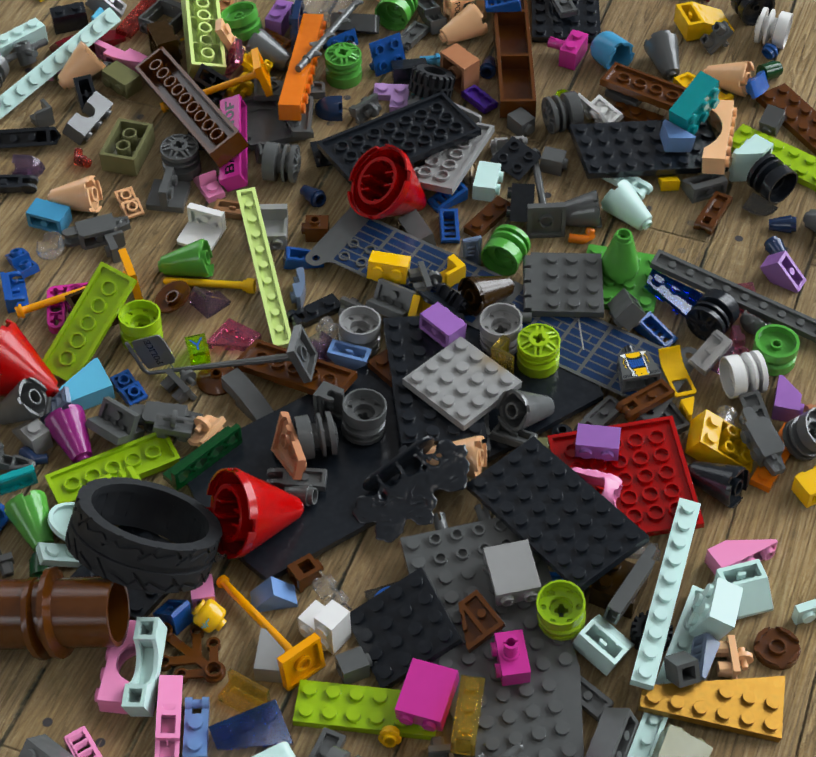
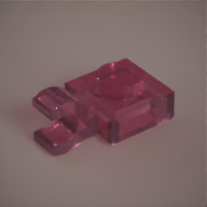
(738, 340)

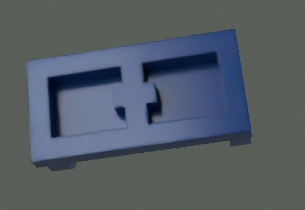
(14, 290)

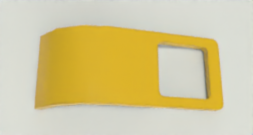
(674, 368)

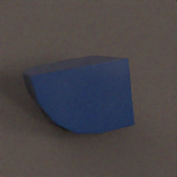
(330, 108)

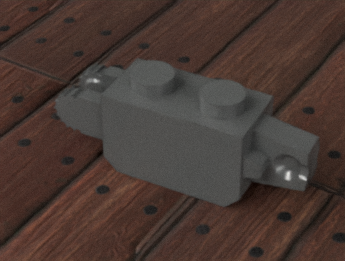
(91, 231)
(149, 411)
(762, 441)

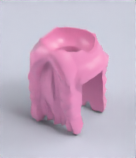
(611, 483)

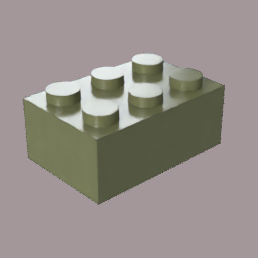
(127, 147)

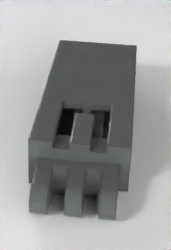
(630, 586)

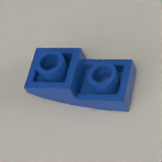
(757, 85)
(21, 261)
(128, 388)

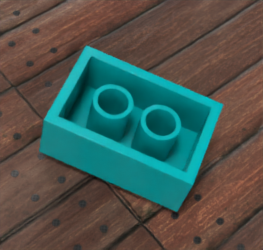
(695, 103)

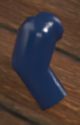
(40, 459)

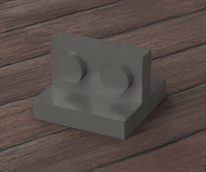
(168, 193)
(391, 299)
(116, 422)

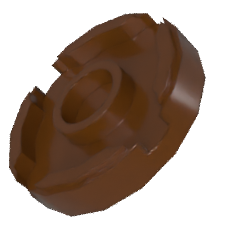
(777, 648)

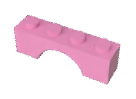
(112, 685)

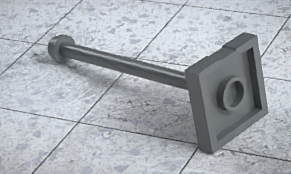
(544, 218)

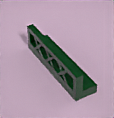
(203, 457)

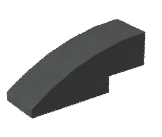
(431, 15)
(246, 395)

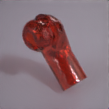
(80, 159)

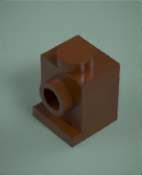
(304, 571)

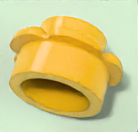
(390, 736)

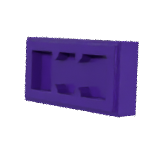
(479, 99)

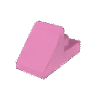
(209, 186)

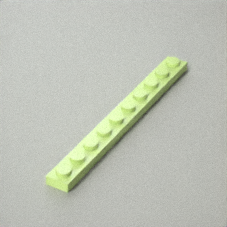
(264, 267)

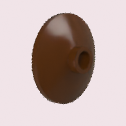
(172, 296)
(210, 380)

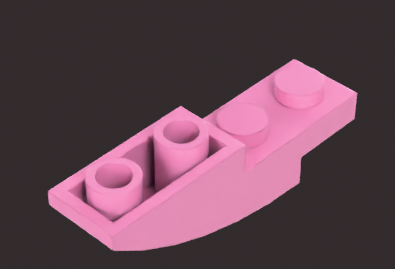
(110, 53)
(168, 716)

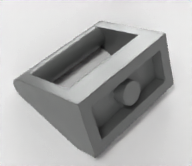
(705, 189)

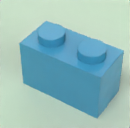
(48, 215)

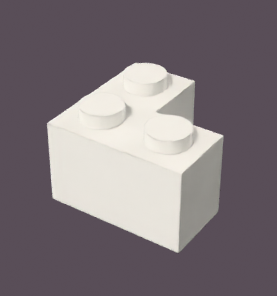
(329, 622)

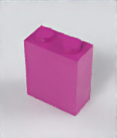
(427, 695)

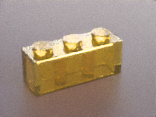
(467, 715)

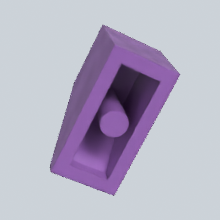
(782, 271)
(787, 401)

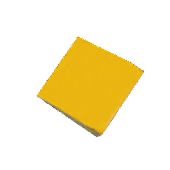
(669, 183)
(686, 407)

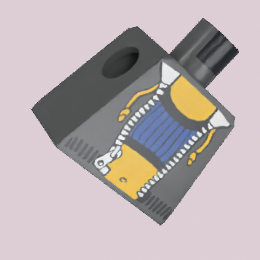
(636, 369)

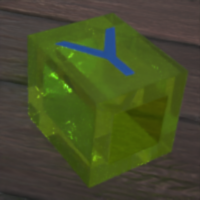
(197, 349)

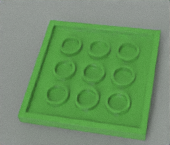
(634, 286)

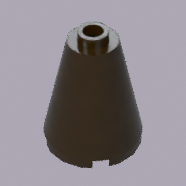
(484, 291)

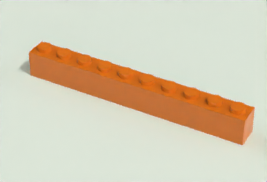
(298, 84)

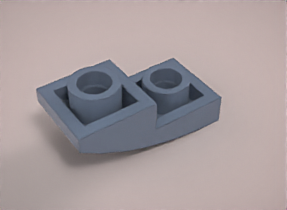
(299, 288)

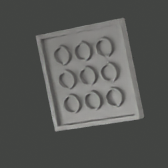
(461, 383)

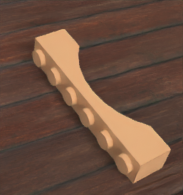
(718, 153)

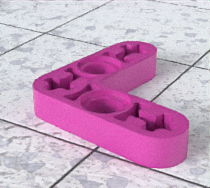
(61, 315)

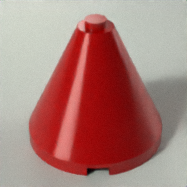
(385, 184)
(21, 361)
(249, 510)

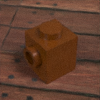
(315, 227)

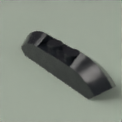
(29, 137)

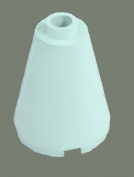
(627, 206)

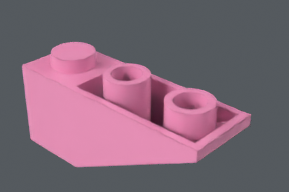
(739, 551)

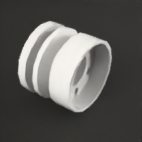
(773, 27)
(743, 373)

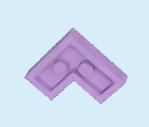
(395, 93)

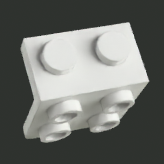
(600, 110)
(202, 224)

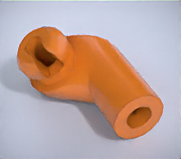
(588, 236)

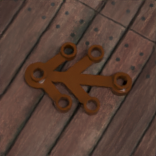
(194, 656)

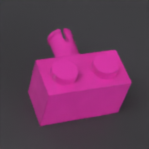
(570, 49)
(512, 657)

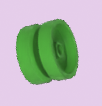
(242, 19)
(778, 346)

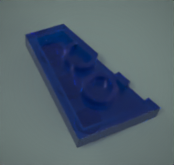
(675, 293)
(252, 728)

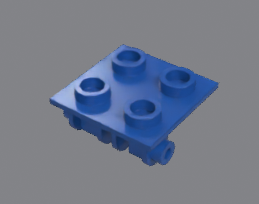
(385, 51)

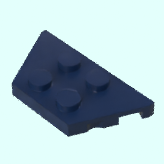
(297, 11)

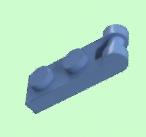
(196, 727)

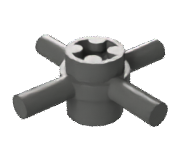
(25, 52)

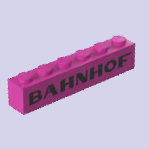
(235, 172)

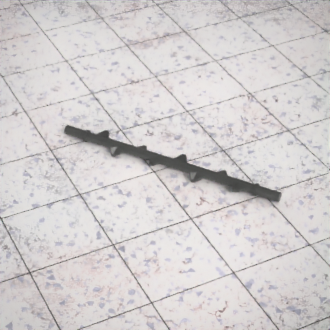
(329, 32)

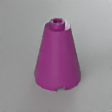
(70, 432)

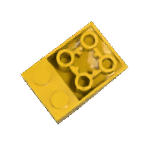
(697, 19)
(717, 441)

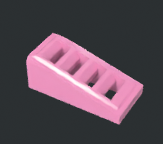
(80, 739)

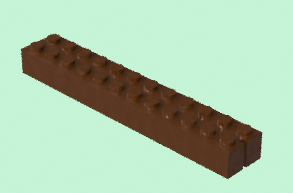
(514, 61)

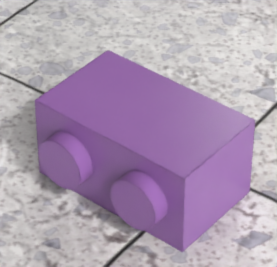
(278, 17)
(442, 324)
(597, 442)

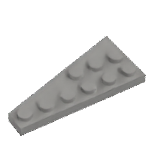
(448, 168)

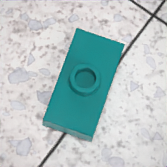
(17, 479)

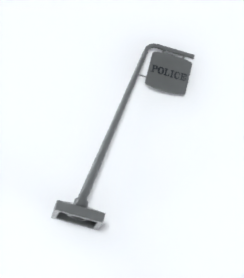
(156, 353)

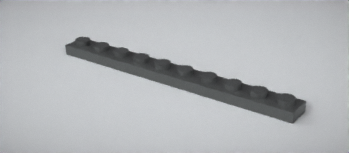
(745, 298)

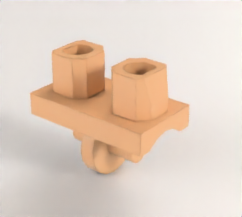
(205, 429)
(735, 658)

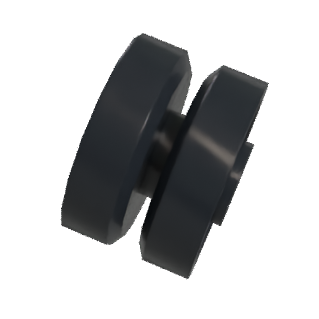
(750, 9)

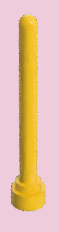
(247, 285)

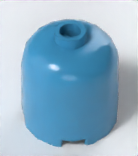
(611, 48)

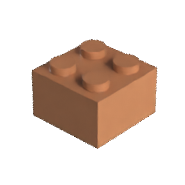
(462, 64)

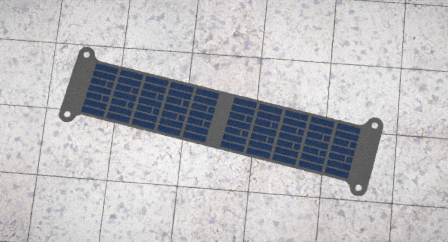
(600, 339)

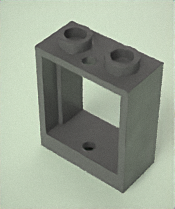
(155, 11)

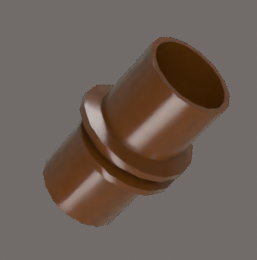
(62, 614)

